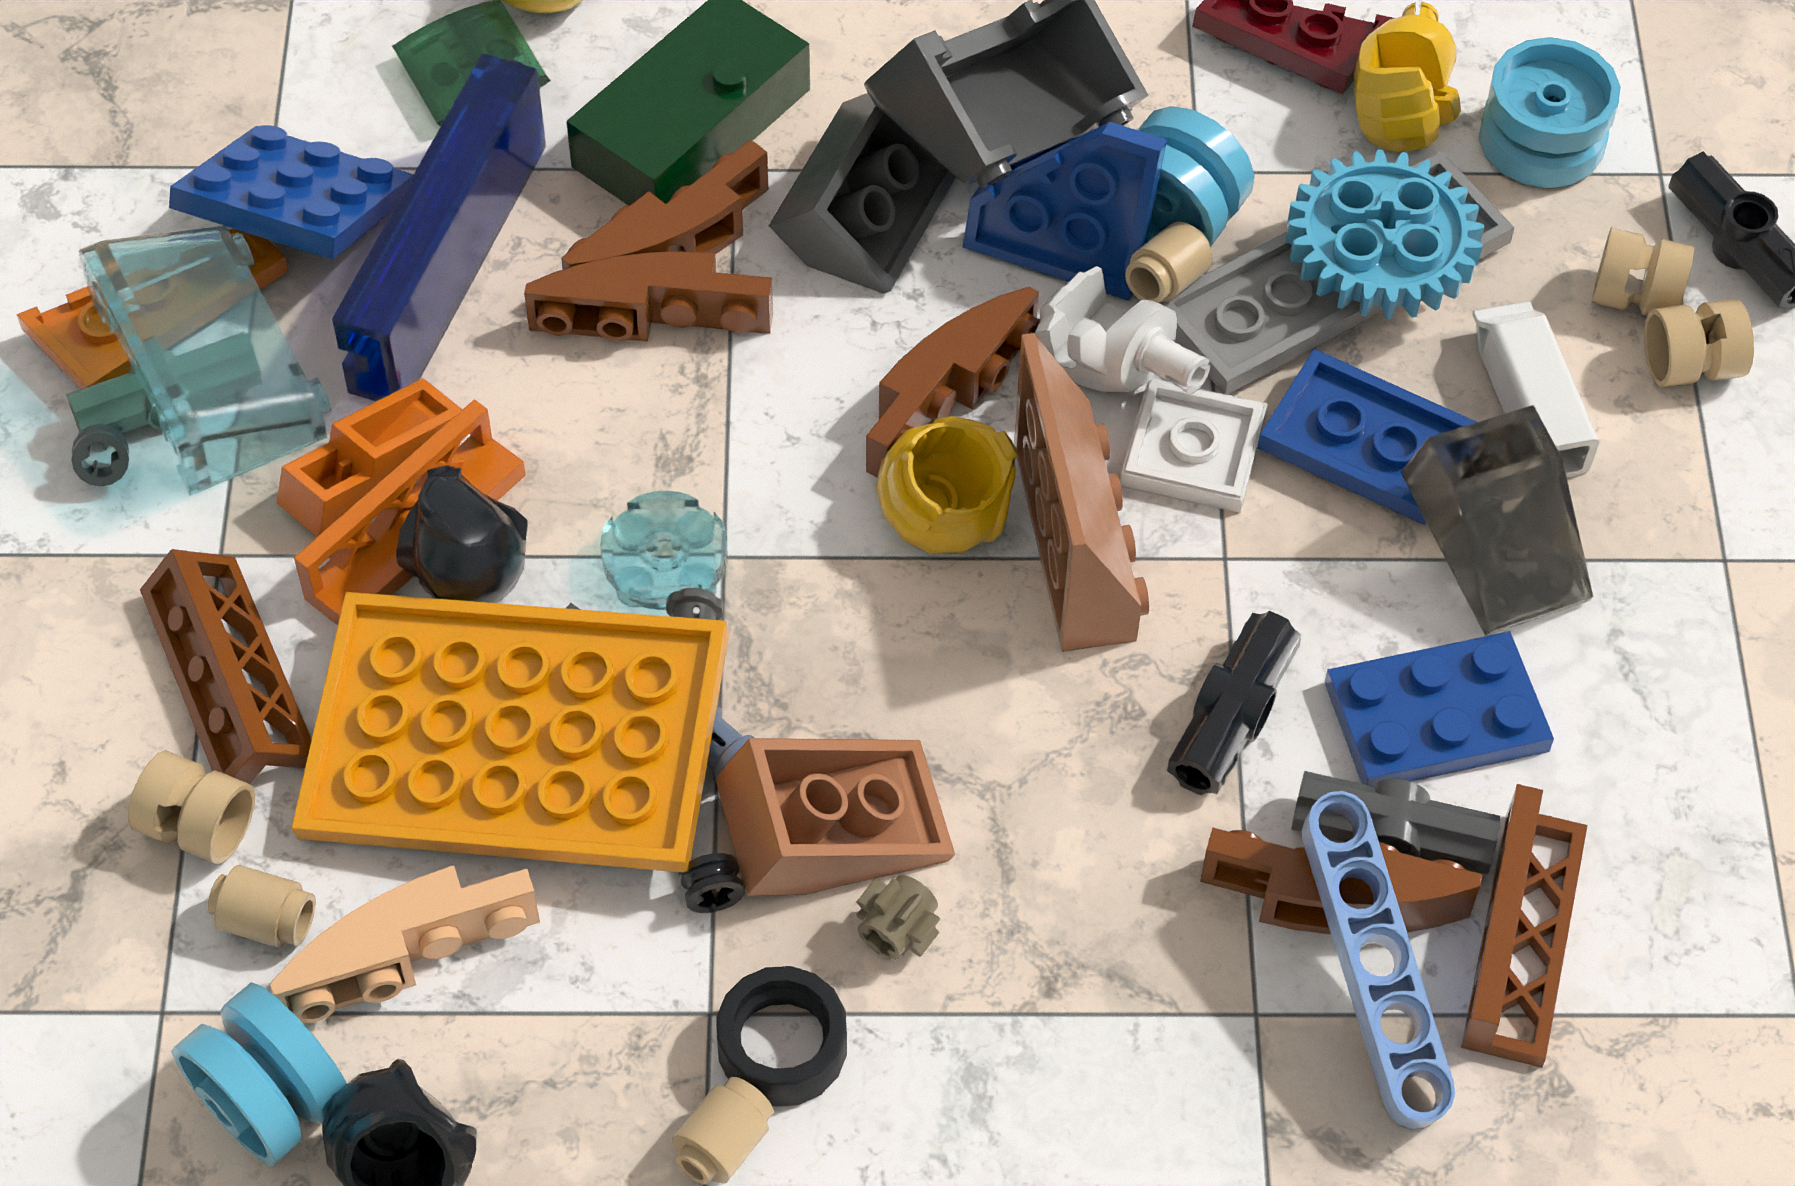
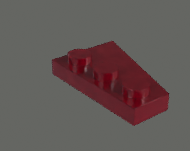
(1300, 39)

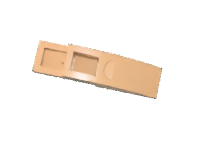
(373, 946)

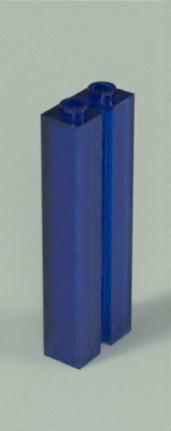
(441, 229)

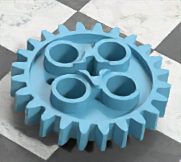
(1384, 234)

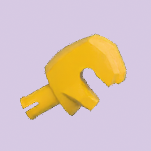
(1405, 80)

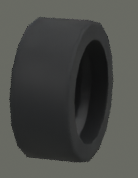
(783, 987)

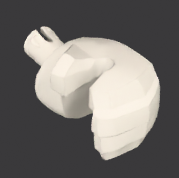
(1113, 347)

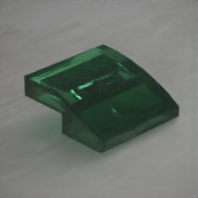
(447, 50)

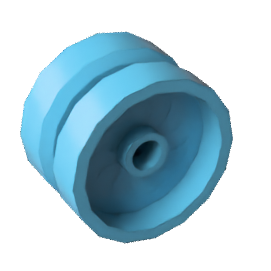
(1549, 112)
(1201, 174)
(260, 1073)

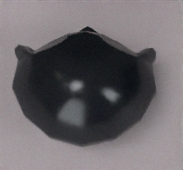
(462, 540)
(395, 1133)

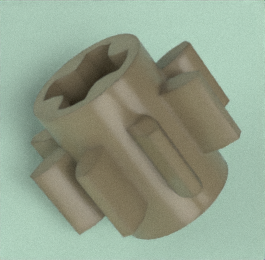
(898, 917)

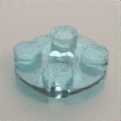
(656, 518)

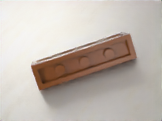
(211, 661)
(1505, 917)

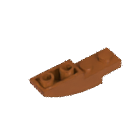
(695, 219)
(629, 292)
(950, 366)
(1425, 890)

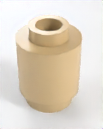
(1169, 263)
(261, 907)
(722, 1131)

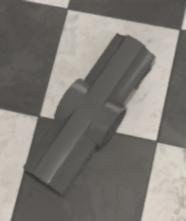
(1407, 820)

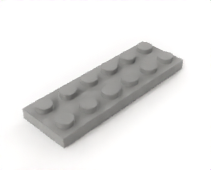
(1263, 315)

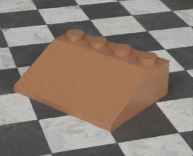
(1075, 507)

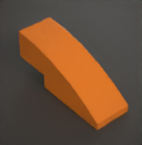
(361, 454)

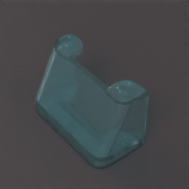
(205, 350)

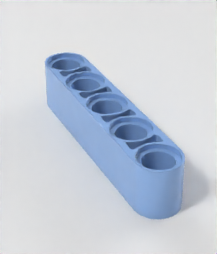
(1371, 993)

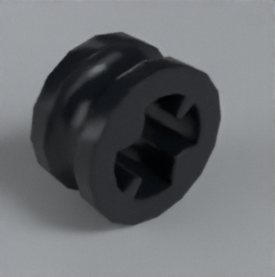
(712, 883)

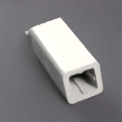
(1530, 371)

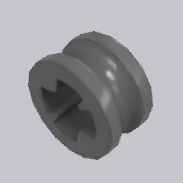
(81, 450)

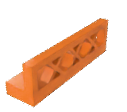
(366, 552)

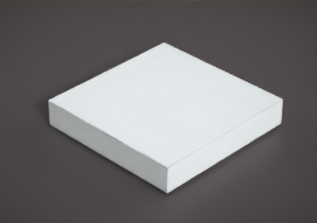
(1193, 445)

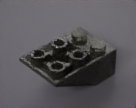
(1502, 518)

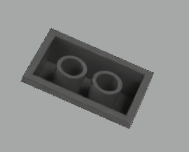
(862, 198)

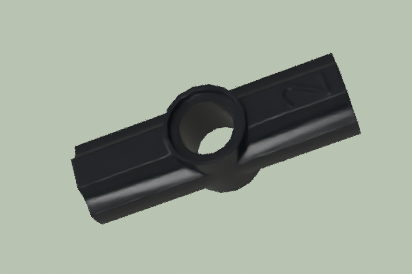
(1740, 224)
(1234, 703)

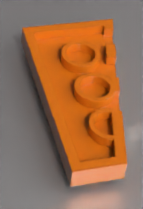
(85, 346)

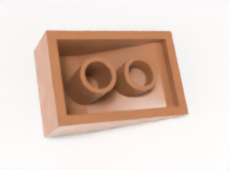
(830, 812)

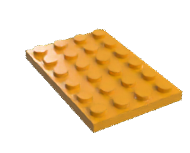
(514, 731)

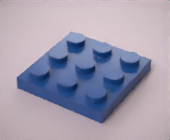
(291, 191)

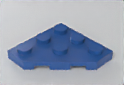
(1073, 207)

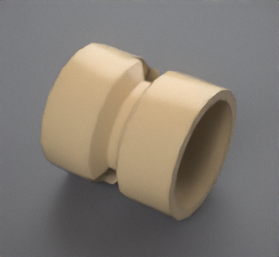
(1665, 276)
(1710, 342)
(188, 806)

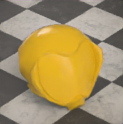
(948, 484)

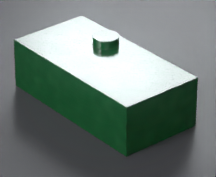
(689, 101)

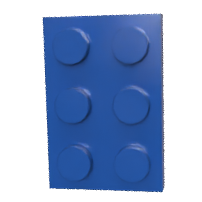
(1355, 430)
(1438, 710)

